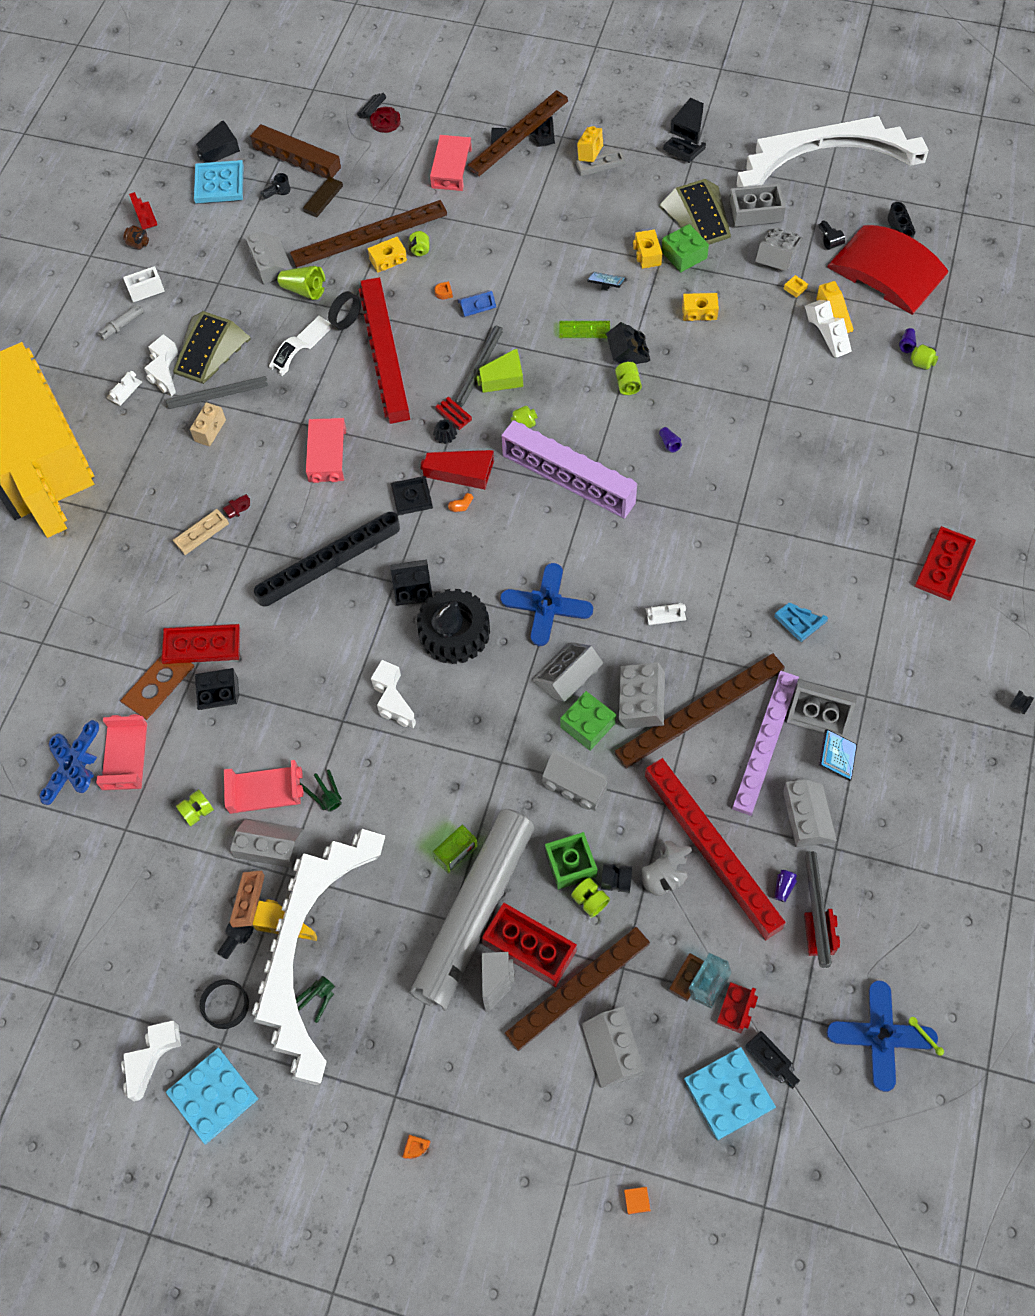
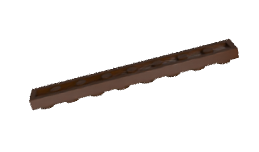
(517, 133)
(577, 988)

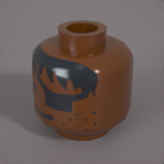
(135, 237)

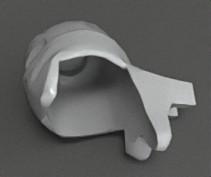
(662, 874)

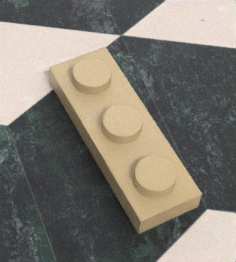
(200, 532)

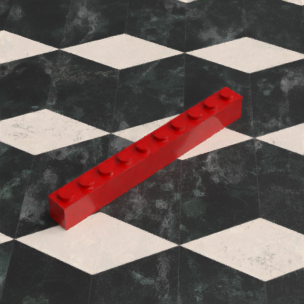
(385, 351)
(714, 849)

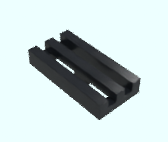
(371, 105)

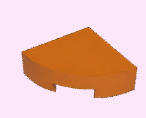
(415, 1147)

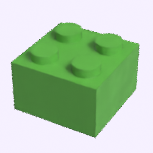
(685, 248)
(588, 720)
(570, 860)

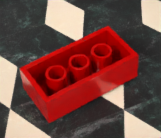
(529, 944)

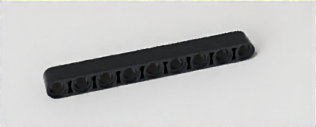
(324, 566)

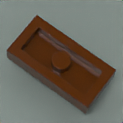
(685, 976)

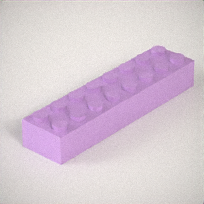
(569, 469)

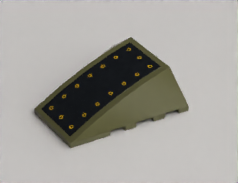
(701, 207)
(208, 345)

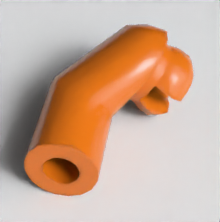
(461, 505)

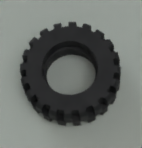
(456, 647)

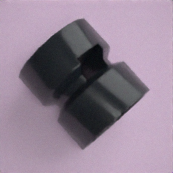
(616, 877)

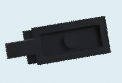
(772, 1059)

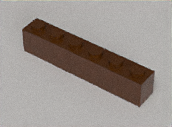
(295, 151)

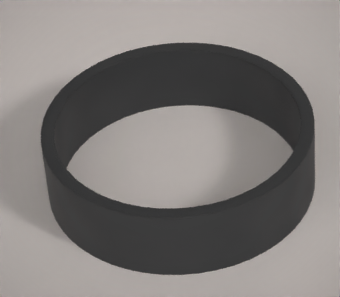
(336, 306)
(209, 989)

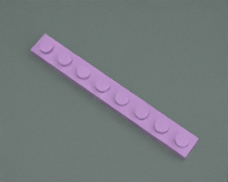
(765, 743)

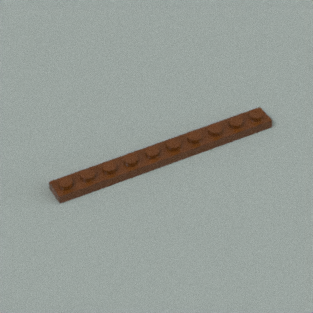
(368, 233)
(699, 710)

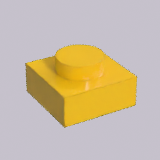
(795, 286)

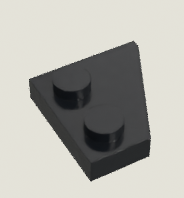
(544, 133)
(683, 148)

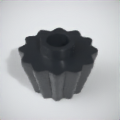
(445, 431)

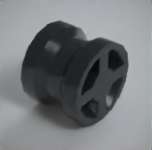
(1021, 702)

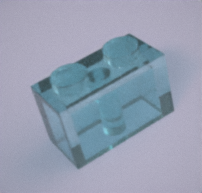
(710, 980)

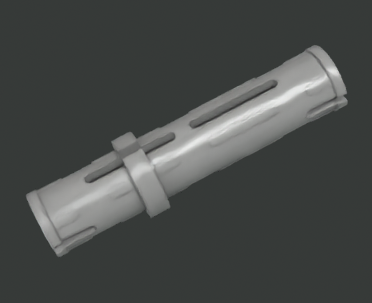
(116, 325)

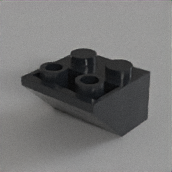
(627, 344)
(411, 582)
(216, 689)

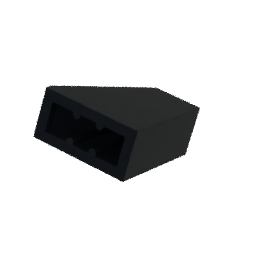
(688, 121)
(217, 144)

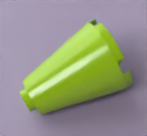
(303, 281)

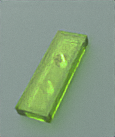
(583, 329)

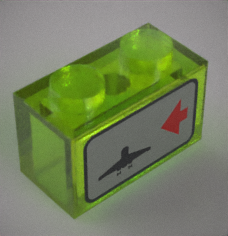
(455, 848)

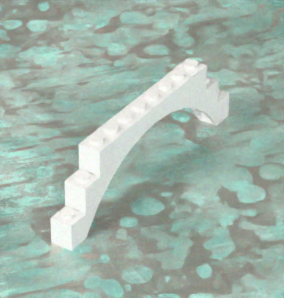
(861, 133)
(277, 1000)

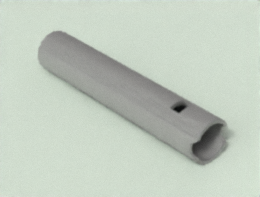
(472, 909)

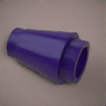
(908, 341)
(671, 441)
(784, 885)

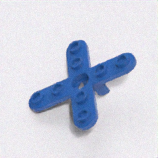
(543, 613)
(71, 762)
(882, 1050)

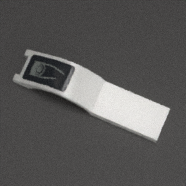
(305, 339)

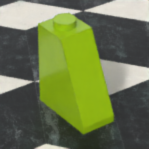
(501, 373)

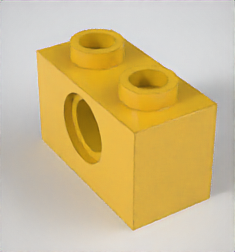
(590, 144)
(648, 249)
(387, 254)
(700, 306)

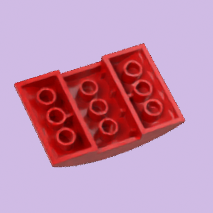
(891, 265)

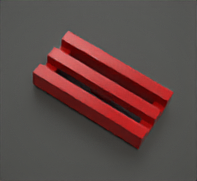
(456, 408)

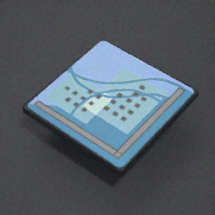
(606, 280)
(838, 754)

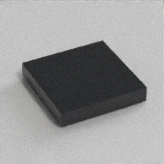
(411, 495)

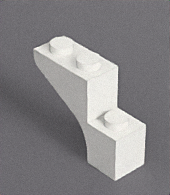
(832, 328)
(158, 372)
(391, 703)
(141, 1063)

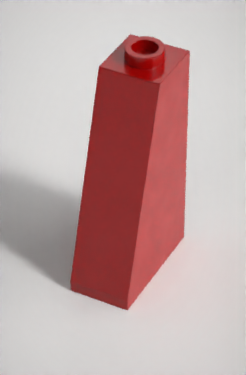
(459, 467)

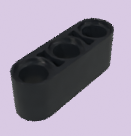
(900, 219)

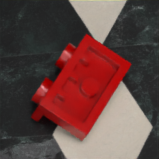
(143, 211)
(831, 922)
(737, 1007)

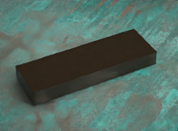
(323, 197)

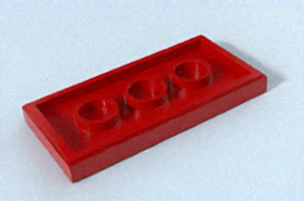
(945, 563)
(201, 644)

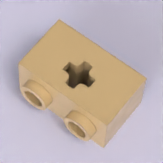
(208, 424)

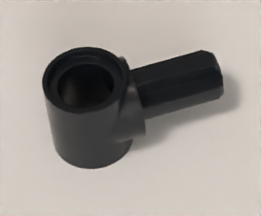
(279, 185)
(832, 237)
(236, 936)

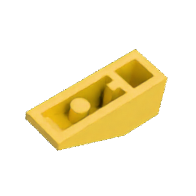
(832, 293)
(267, 918)

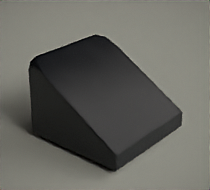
(496, 133)

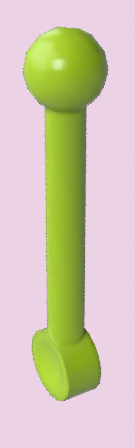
(913, 1022)

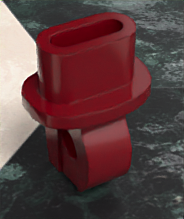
(236, 506)

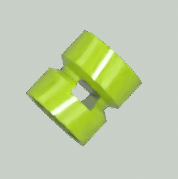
(628, 378)
(189, 813)
(595, 902)

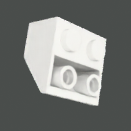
(143, 284)

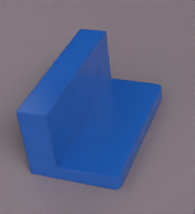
(477, 303)

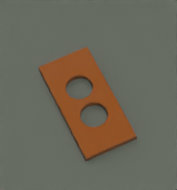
(144, 706)

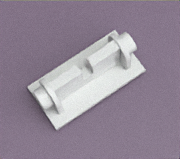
(124, 389)
(666, 614)

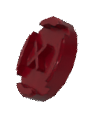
(385, 119)

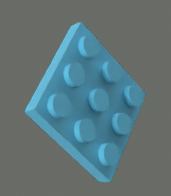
(218, 181)
(729, 1093)
(212, 1095)

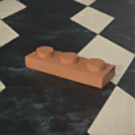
(247, 899)

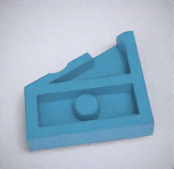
(799, 621)

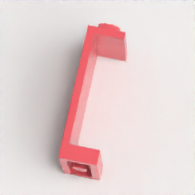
(450, 162)
(325, 450)
(123, 753)
(262, 789)

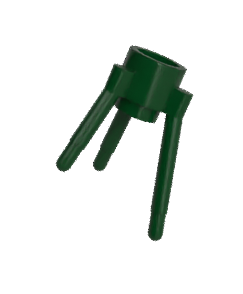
(330, 799)
(321, 988)

